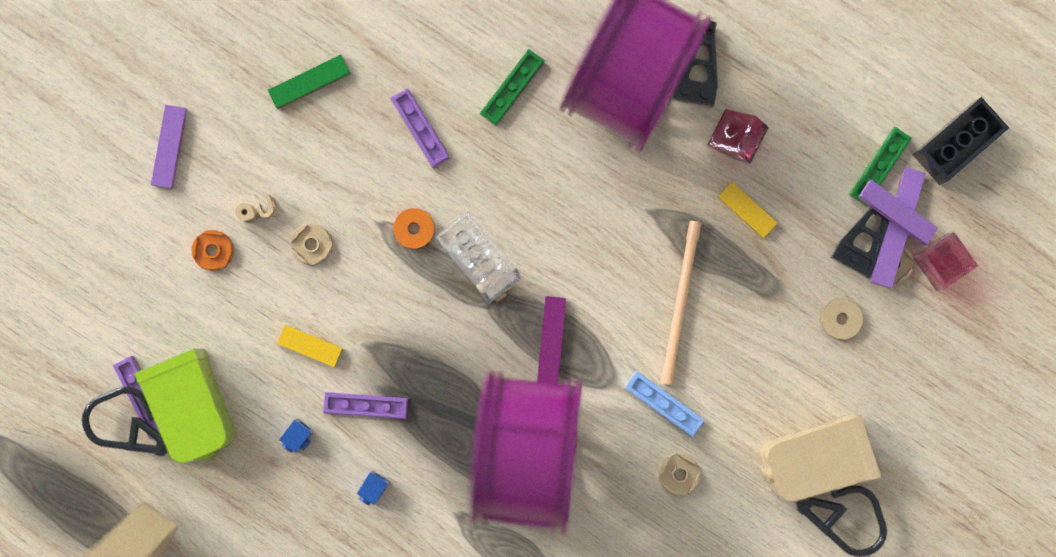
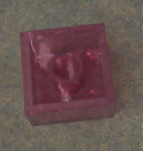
(945, 261)

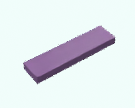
(420, 128)
(169, 146)
(897, 212)
(125, 370)
(365, 405)

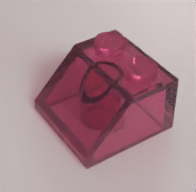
(738, 135)

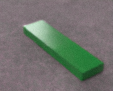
(308, 81)
(512, 87)
(882, 161)

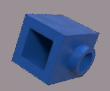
(296, 436)

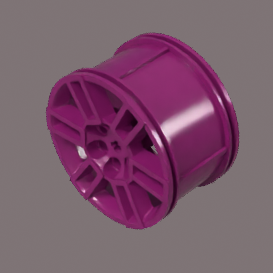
(633, 66)
(525, 453)

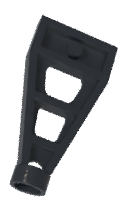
(696, 91)
(855, 258)

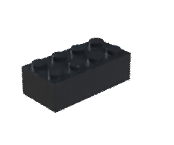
(960, 141)

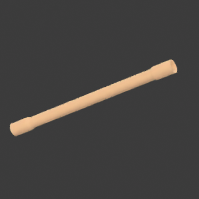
(692, 238)

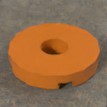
(411, 216)
(223, 256)

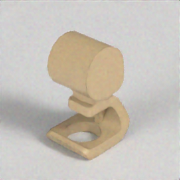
(249, 213)

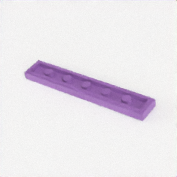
(895, 237)

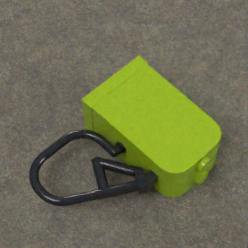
(185, 407)

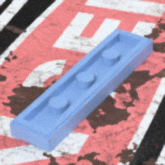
(664, 404)

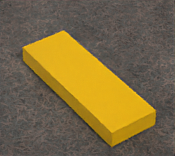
(747, 210)
(310, 345)

